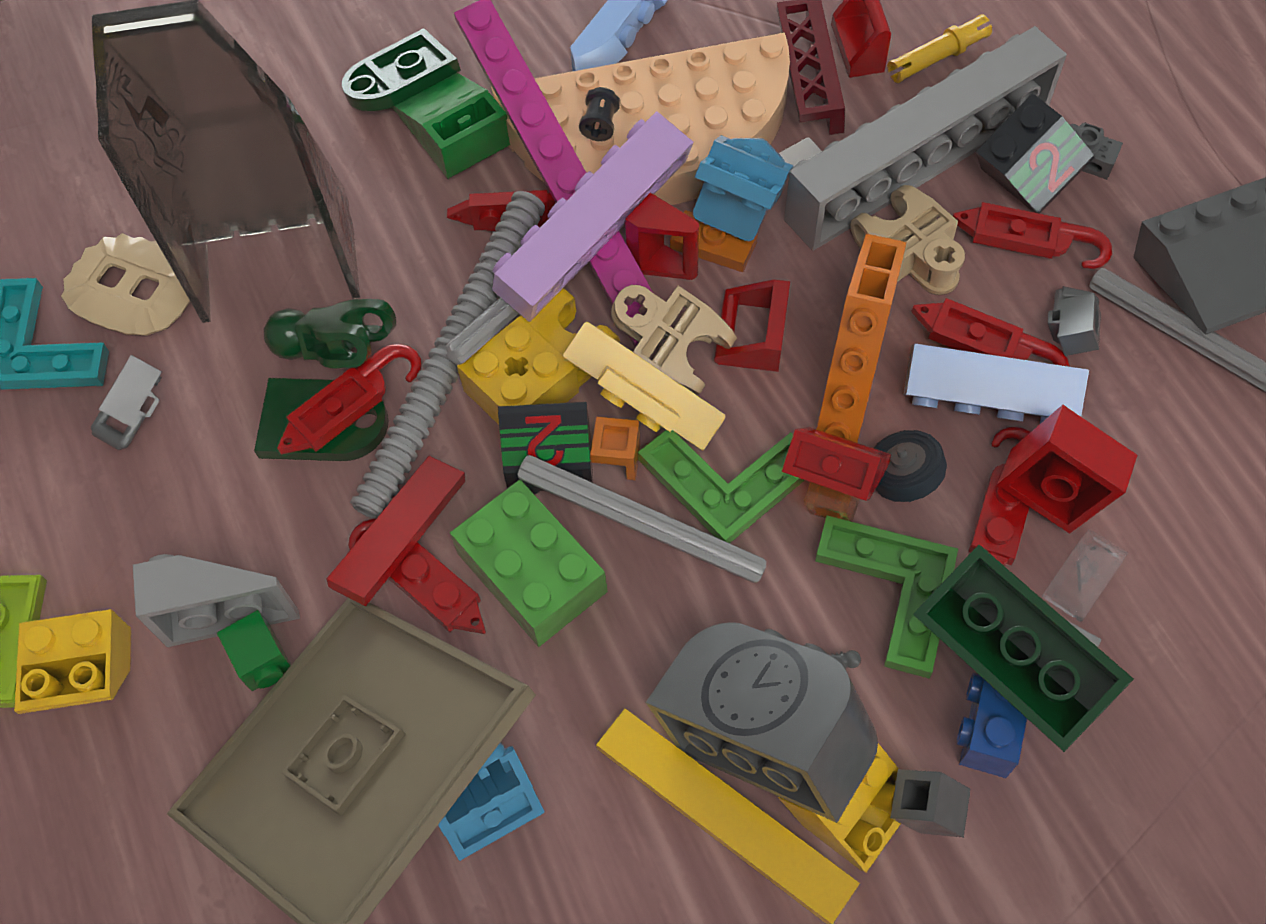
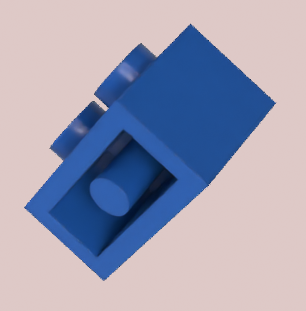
(992, 732)

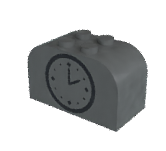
(769, 715)

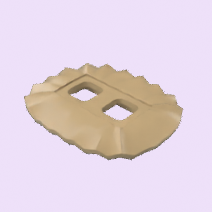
(115, 306)

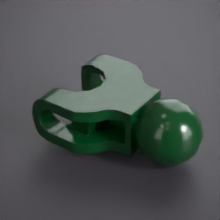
(329, 332)

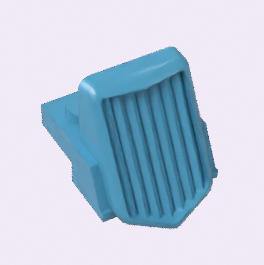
(739, 185)
(491, 805)

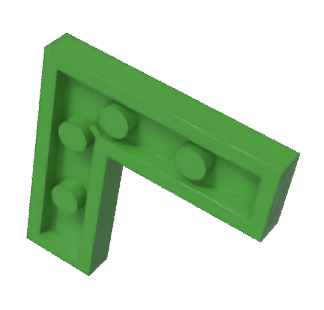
(718, 505)
(898, 558)

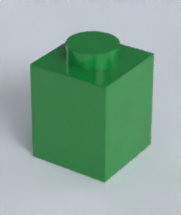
(254, 651)

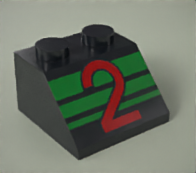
(1034, 154)
(549, 432)

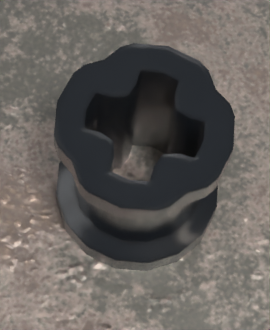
(596, 113)

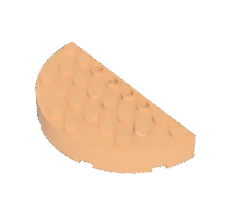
(702, 91)

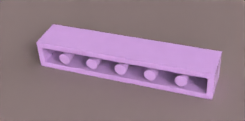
(590, 216)

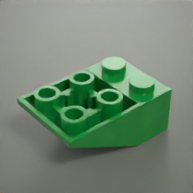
(456, 123)

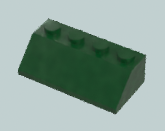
(1023, 648)

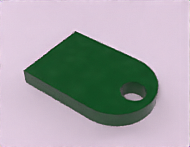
(398, 72)
(288, 394)

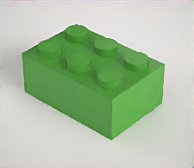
(529, 562)

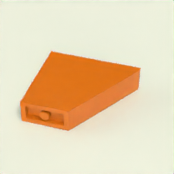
(860, 336)

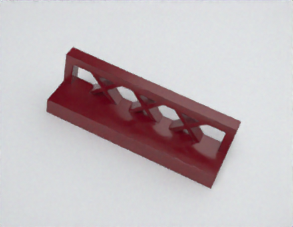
(818, 56)

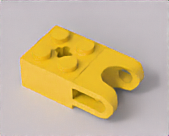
(527, 362)

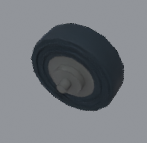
(914, 467)

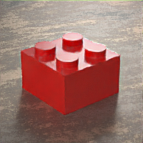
(1067, 469)

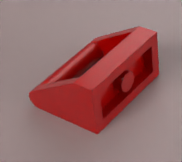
(862, 36)
(645, 239)
(761, 355)
(835, 462)

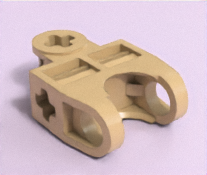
(930, 249)
(696, 324)

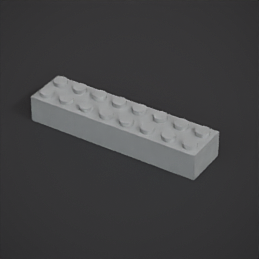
(918, 137)

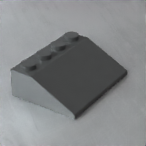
(1211, 256)

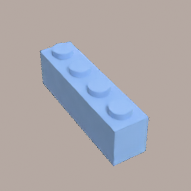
(992, 382)

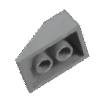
(195, 598)

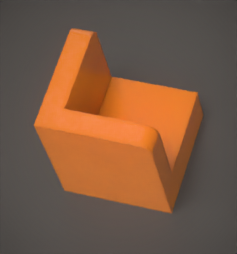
(616, 443)

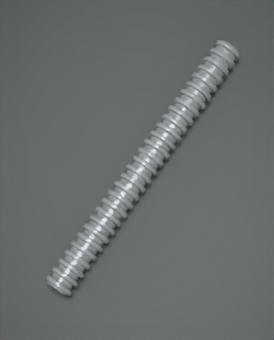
(439, 371)

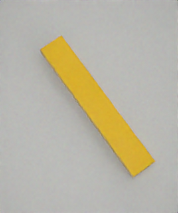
(728, 817)

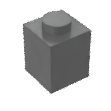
(930, 803)

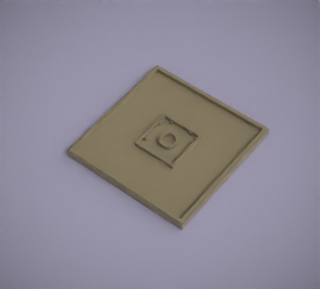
(349, 764)

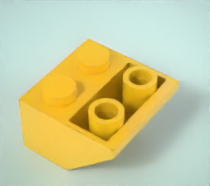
(71, 660)
(866, 820)

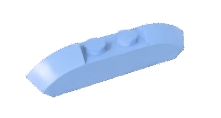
(611, 32)

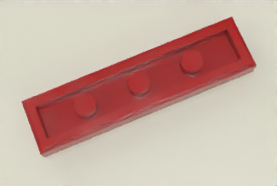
(396, 531)

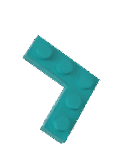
(41, 365)

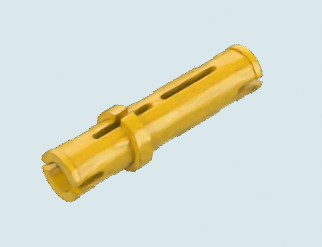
(952, 42)

